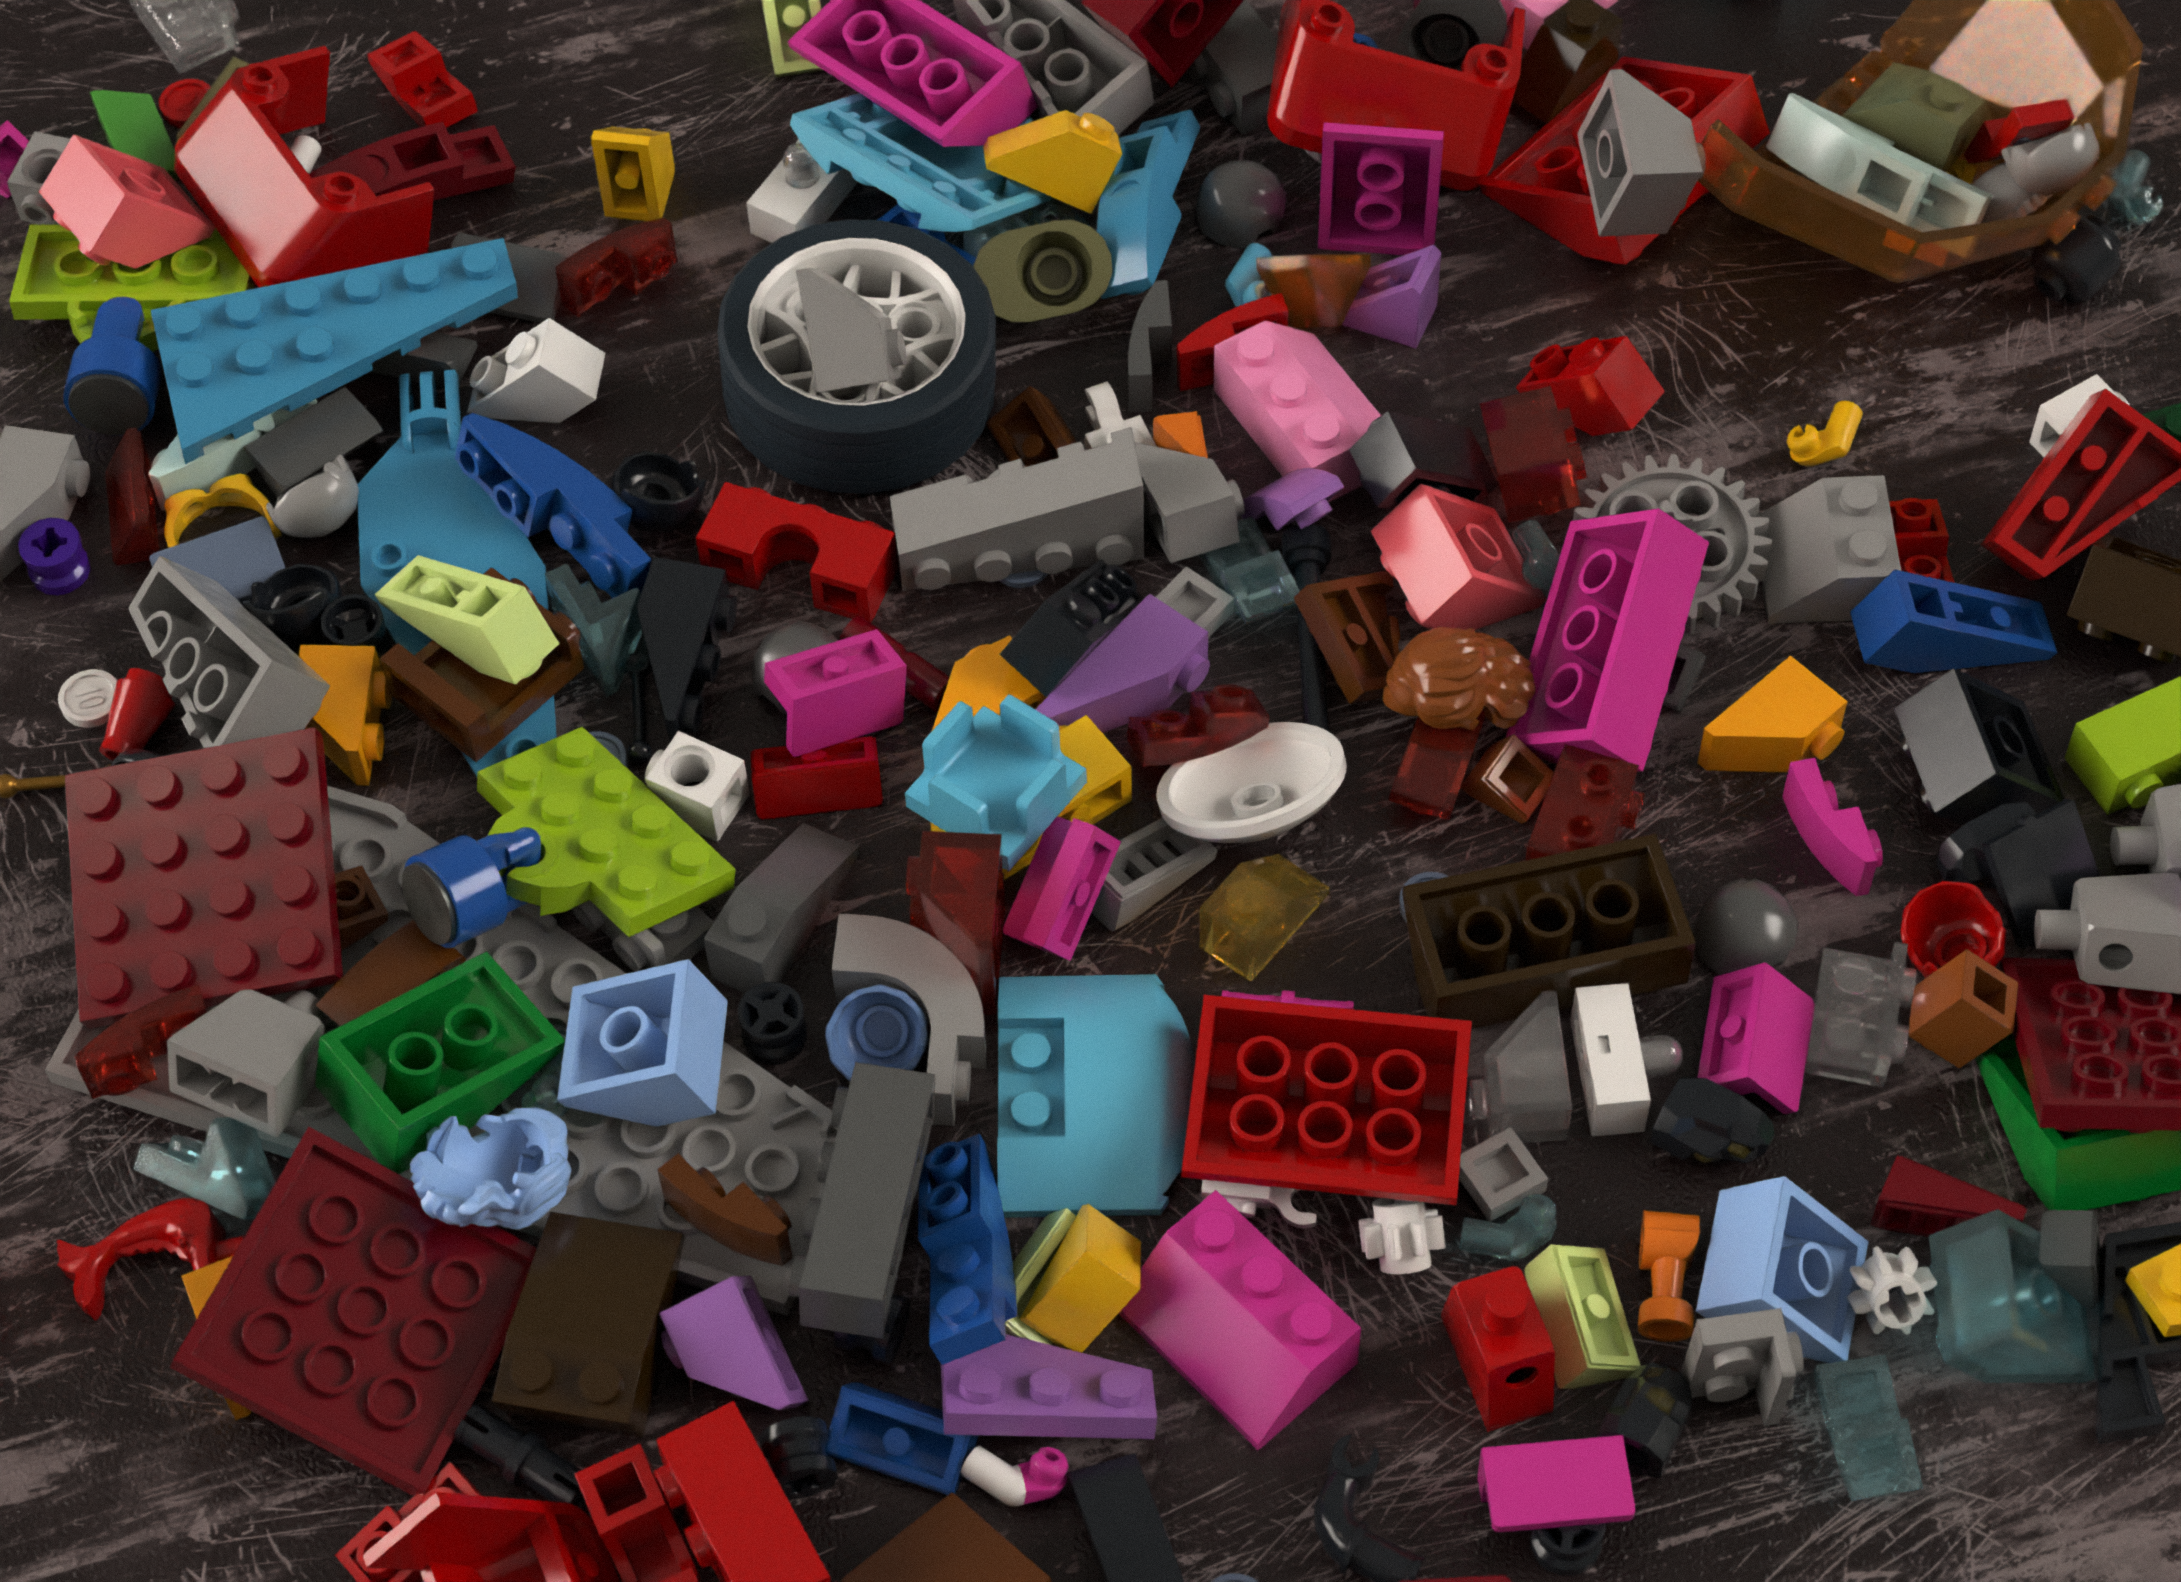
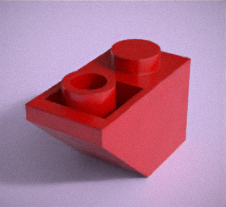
(1599, 382)

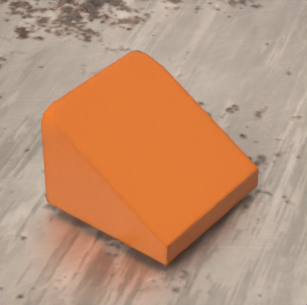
(1180, 433)

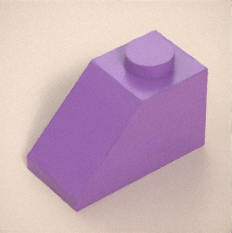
(732, 1344)

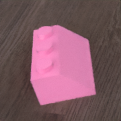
(1293, 400)

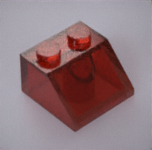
(962, 902)

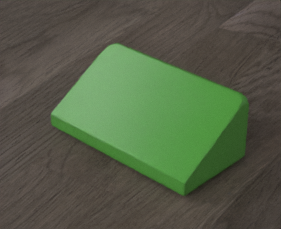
(135, 127)

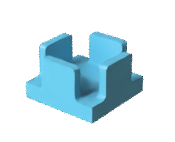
(995, 775)

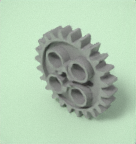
(1725, 520)

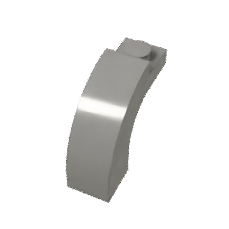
(908, 959)

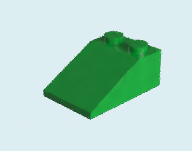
(433, 1056)
(2078, 1167)

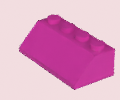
(919, 68)
(1611, 635)

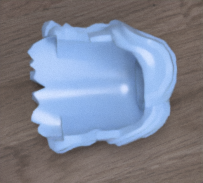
(498, 1177)

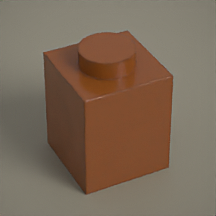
(1963, 1009)

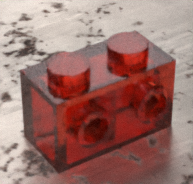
(1532, 453)
(1586, 803)

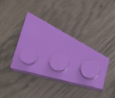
(1046, 1392)

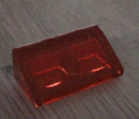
(131, 502)

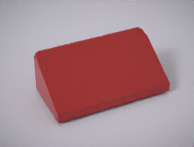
(818, 781)

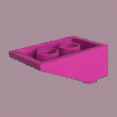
(1379, 188)

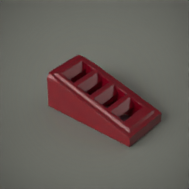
(1928, 1201)

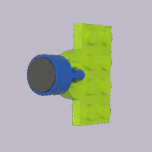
(109, 307)
(566, 835)

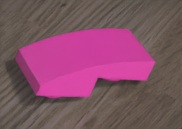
(1833, 835)

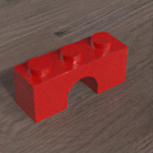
(755, 531)
(636, 1519)

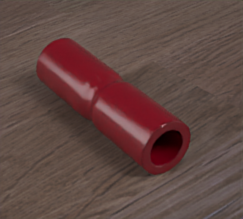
(922, 678)

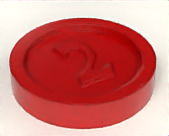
(181, 99)

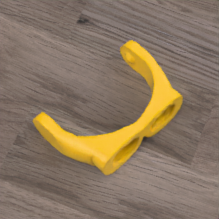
(240, 492)

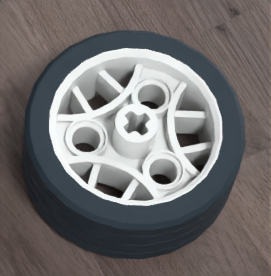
(875, 432)

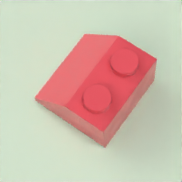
(121, 205)
(1453, 561)

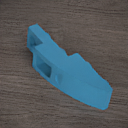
(1137, 204)

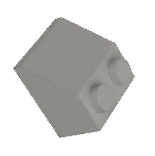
(1637, 158)
(1828, 549)

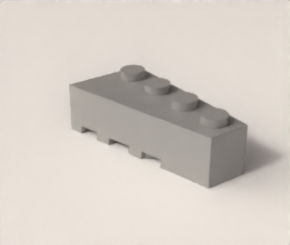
(1064, 57)
(1024, 518)
(222, 659)

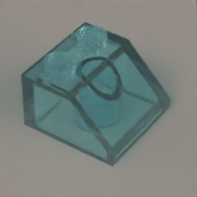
(2000, 1308)

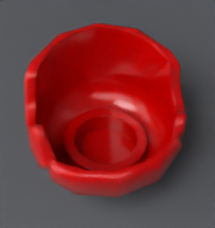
(1949, 920)

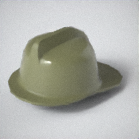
(1044, 270)

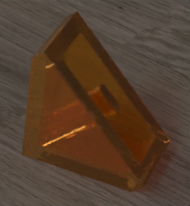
(1315, 286)

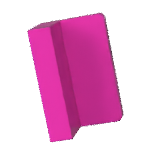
(838, 691)
(1061, 886)
(1757, 1035)
(1556, 1484)

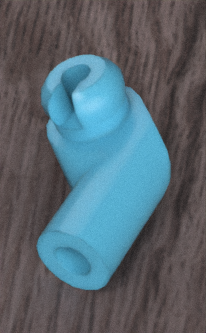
(1244, 280)

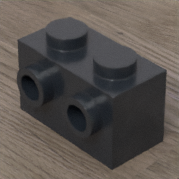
(1412, 451)

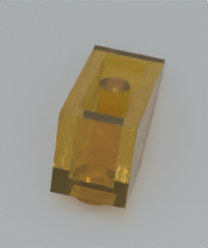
(1257, 912)

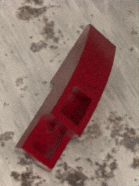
(429, 154)

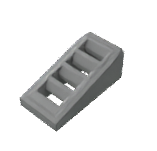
(1124, 899)

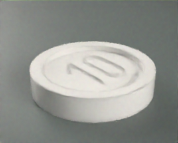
(87, 698)

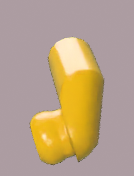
(1828, 444)

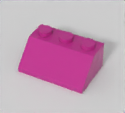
(1241, 1321)

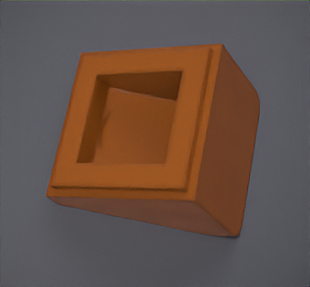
(1509, 779)

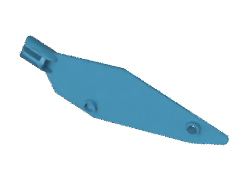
(429, 508)

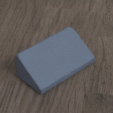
(231, 556)

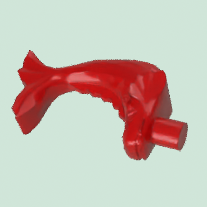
(177, 1226)

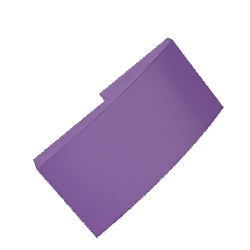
(1294, 497)

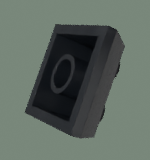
(1974, 749)

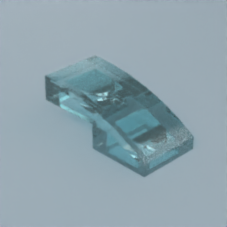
(1252, 574)
(1866, 1428)

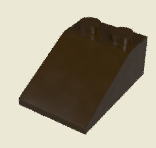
(590, 1325)

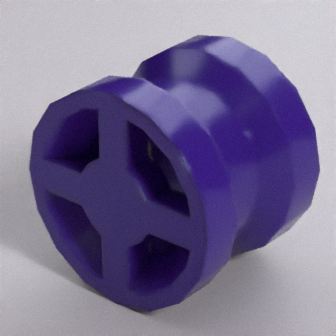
(69, 561)

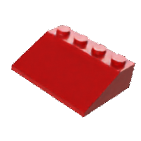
(1547, 173)
(1328, 1100)

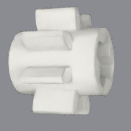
(1401, 1235)
(1902, 1306)

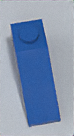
(1943, 625)

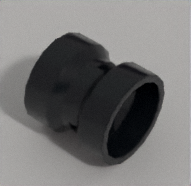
(355, 622)

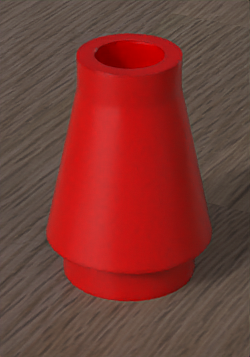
(136, 712)

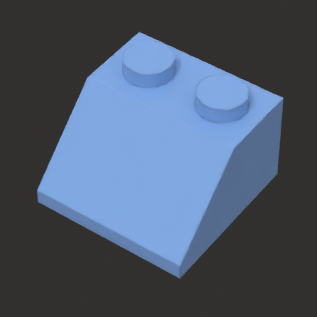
(645, 1046)
(1784, 1252)

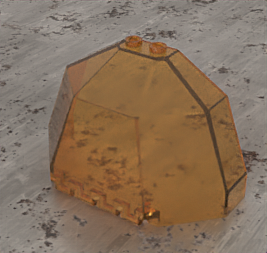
(1994, 48)

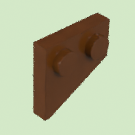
(1353, 631)

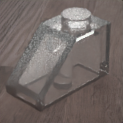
(1526, 1077)

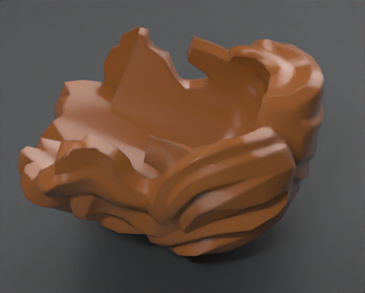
(1454, 674)

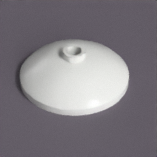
(1254, 785)

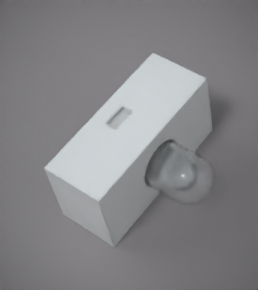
(796, 195)
(1617, 1060)

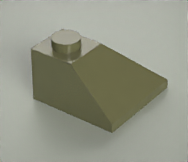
(1921, 114)

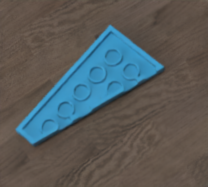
(302, 338)

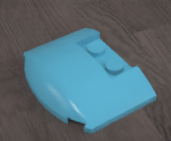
(886, 153)
(1090, 1094)

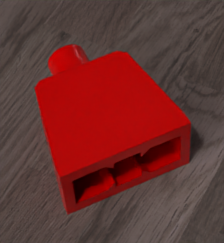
(1499, 1333)

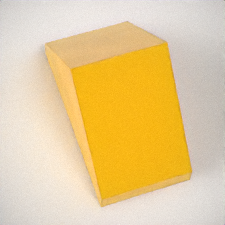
(1086, 1281)

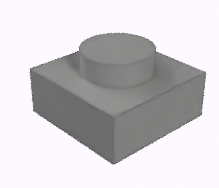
(1198, 600)
(1500, 1174)

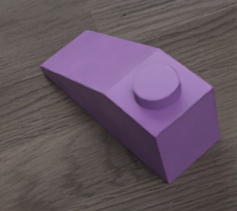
(1134, 669)

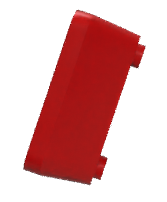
(1335, 80)
(264, 199)
(495, 1542)

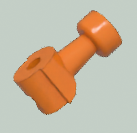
(1667, 1251)

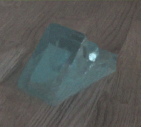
(606, 629)
(223, 1171)

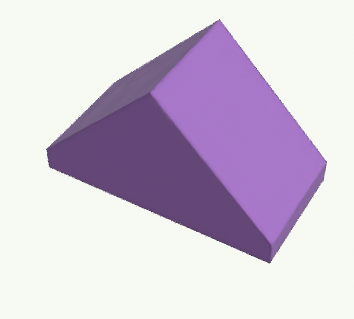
(1398, 297)

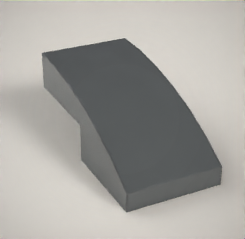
(1149, 345)

